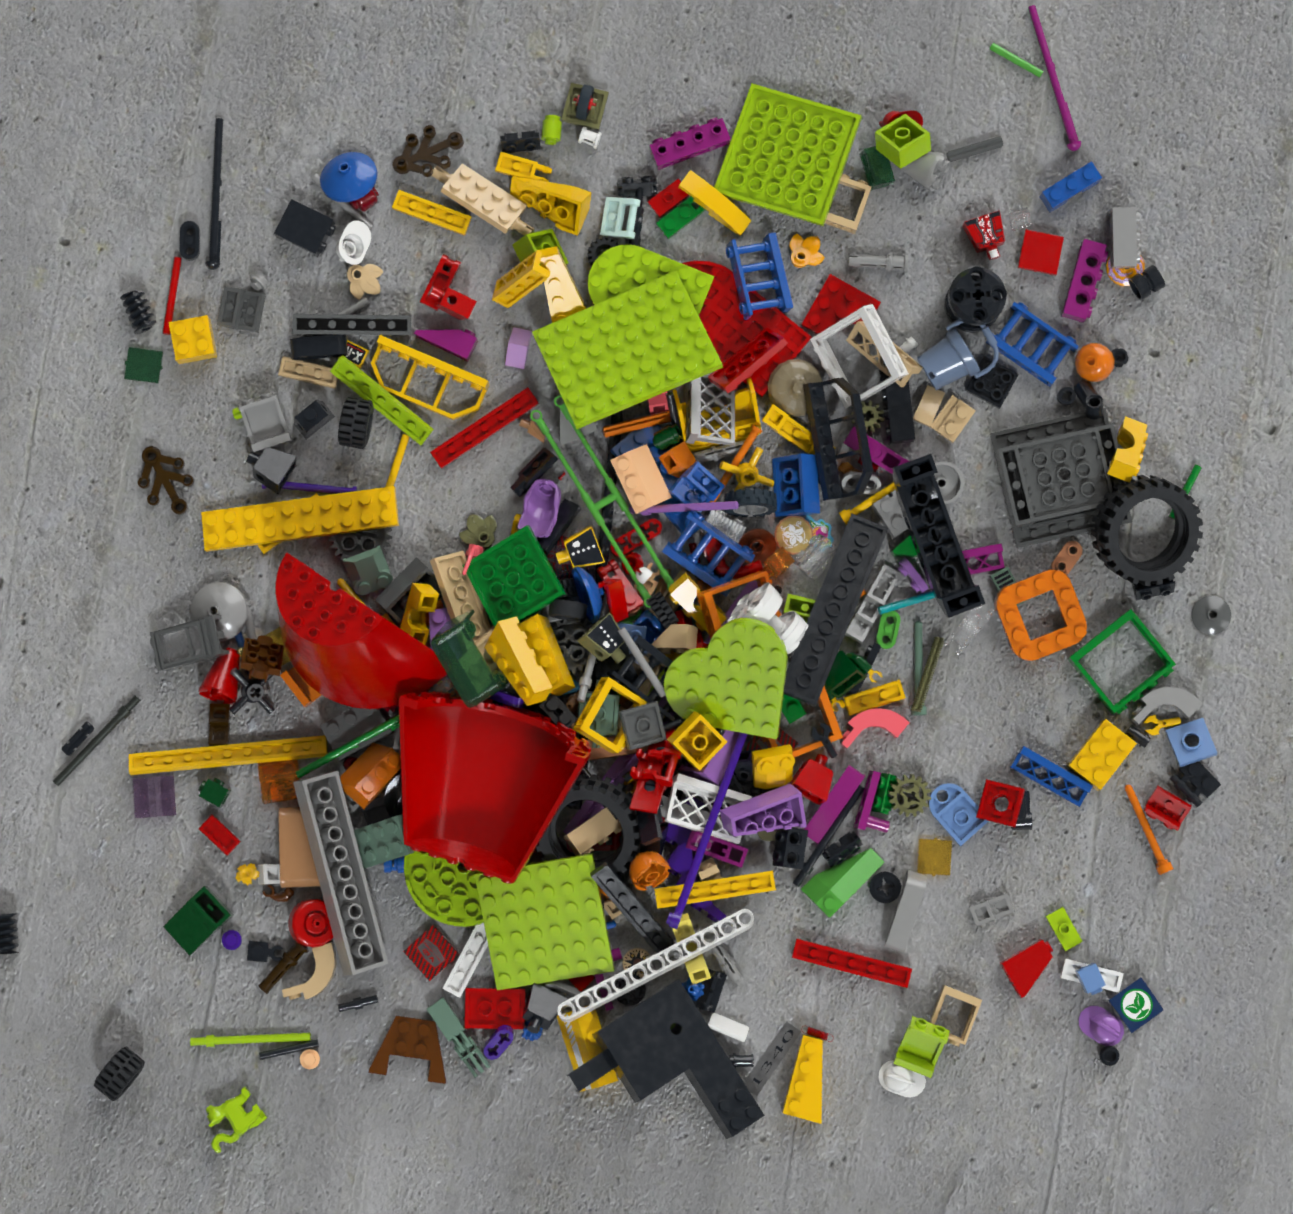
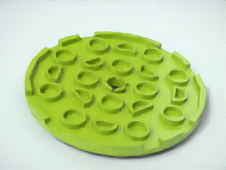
(443, 890)

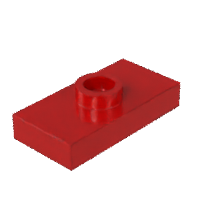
(667, 198)
(219, 835)

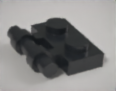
(1201, 779)

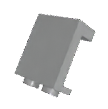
(264, 421)

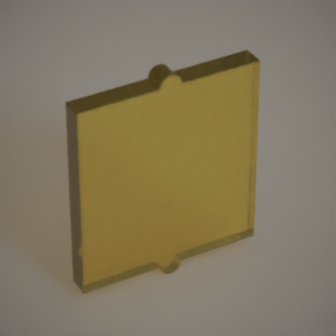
(934, 857)

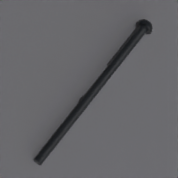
(215, 230)

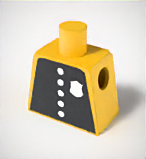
(581, 549)

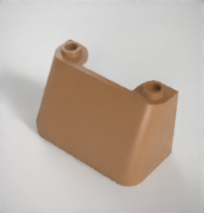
(296, 859)

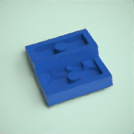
(696, 486)

